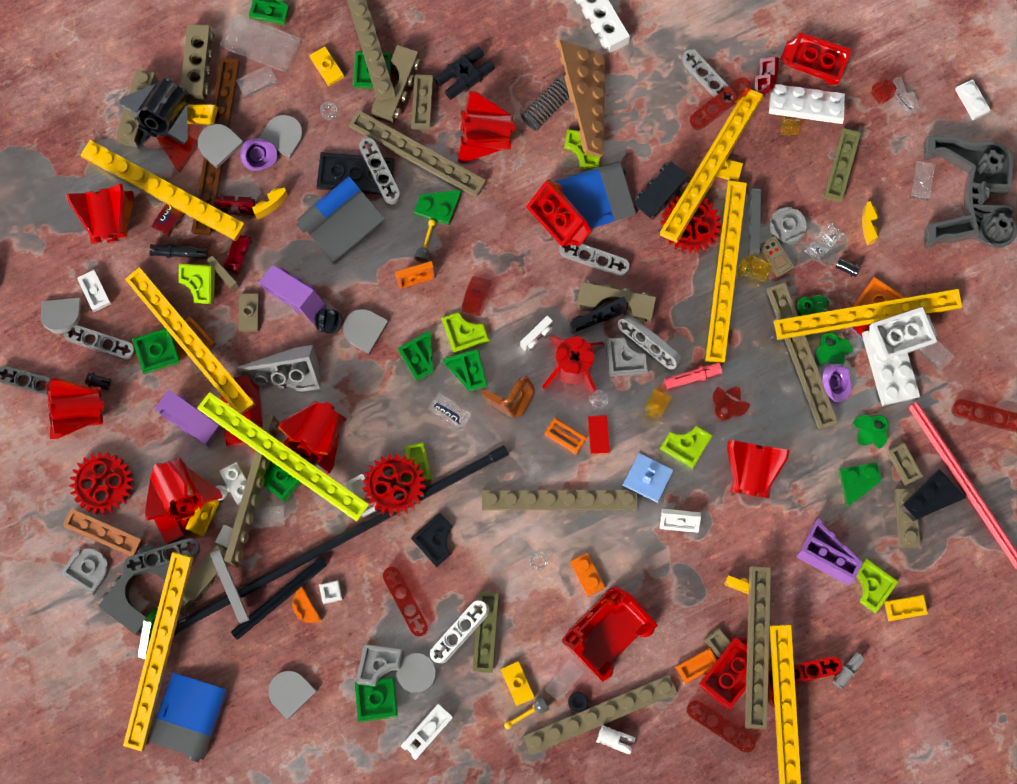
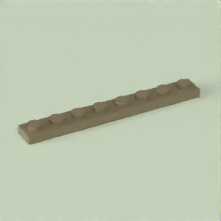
(371, 49)
(417, 153)
(803, 361)
(250, 499)
(558, 500)
(758, 648)
(599, 715)

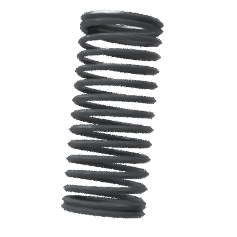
(532, 120)

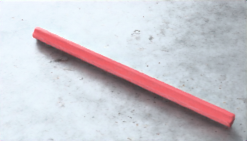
(964, 482)

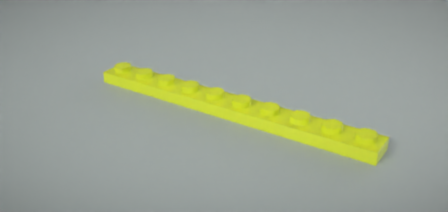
(283, 456)

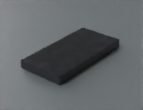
(337, 167)

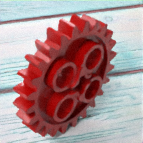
(707, 221)
(401, 469)
(88, 472)

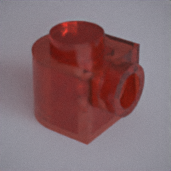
(883, 91)

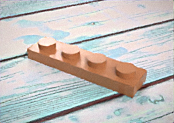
(102, 533)

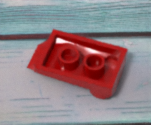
(816, 57)
(558, 215)
(253, 414)
(727, 675)

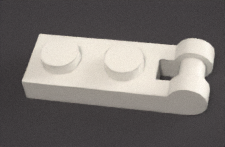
(427, 731)

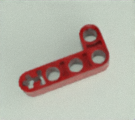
(803, 675)

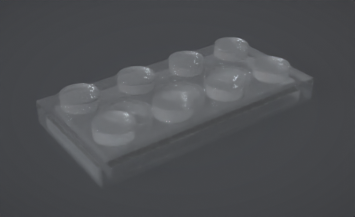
(260, 42)

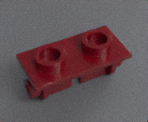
(241, 207)
(237, 254)

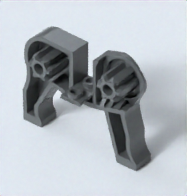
(989, 172)

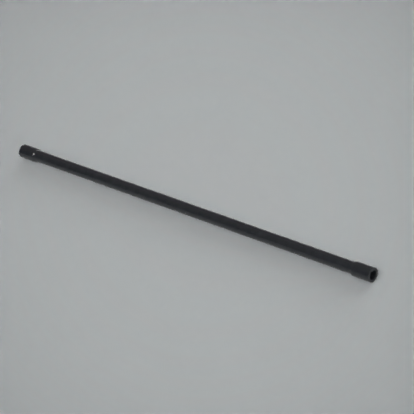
(492, 457)

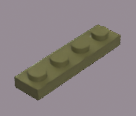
(842, 165)
(486, 635)

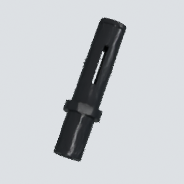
(178, 251)

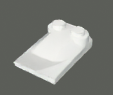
(902, 334)

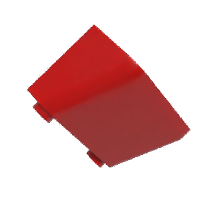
(608, 631)

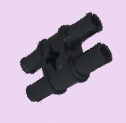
(464, 81)

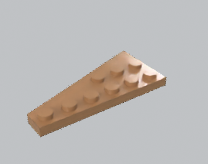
(587, 92)

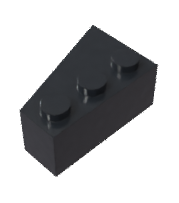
(661, 190)

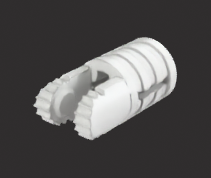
(611, 739)

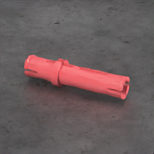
(692, 376)

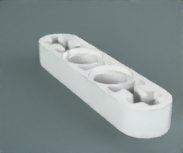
(457, 629)

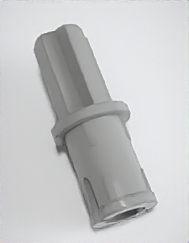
(848, 671)

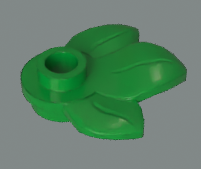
(816, 305)
(833, 353)
(869, 432)

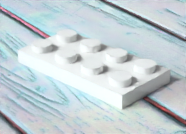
(807, 103)
(892, 377)

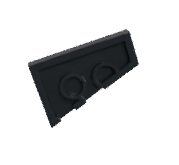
(598, 315)
(932, 496)

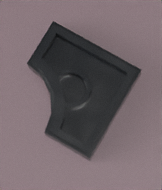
(433, 539)

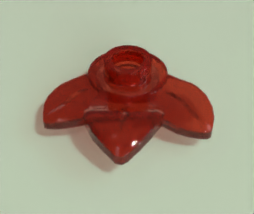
(731, 401)

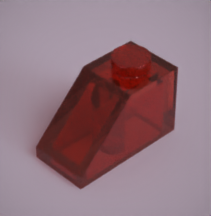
(475, 296)

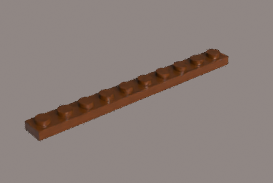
(223, 99)

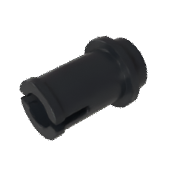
(848, 267)
(97, 381)

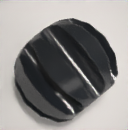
(328, 321)

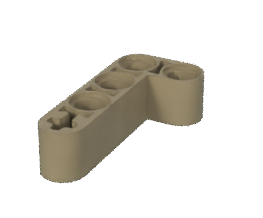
(200, 581)

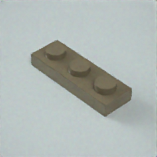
(422, 102)
(907, 529)

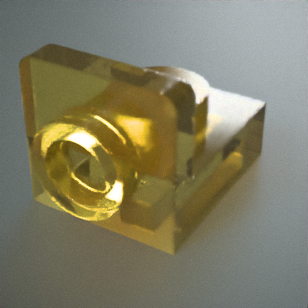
(789, 125)
(754, 268)
(657, 404)

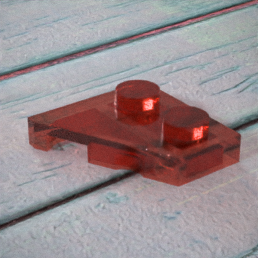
(177, 152)

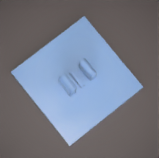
(647, 477)

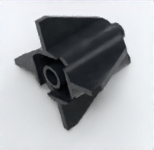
(160, 110)

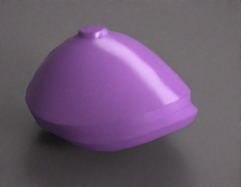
(258, 154)
(837, 382)

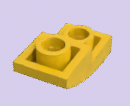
(276, 197)
(869, 217)

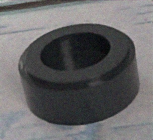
(578, 702)

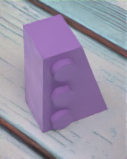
(292, 292)
(188, 418)
(828, 554)

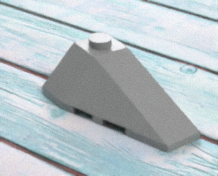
(289, 369)

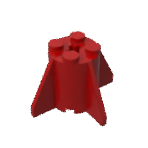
(484, 128)
(104, 212)
(573, 361)
(72, 407)
(314, 433)
(755, 467)
(177, 492)

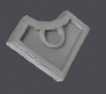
(624, 359)
(377, 662)

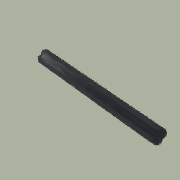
(279, 598)

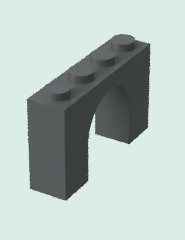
(117, 601)

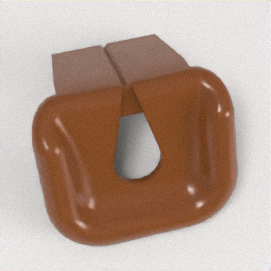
(526, 391)

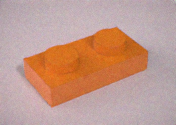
(587, 575)

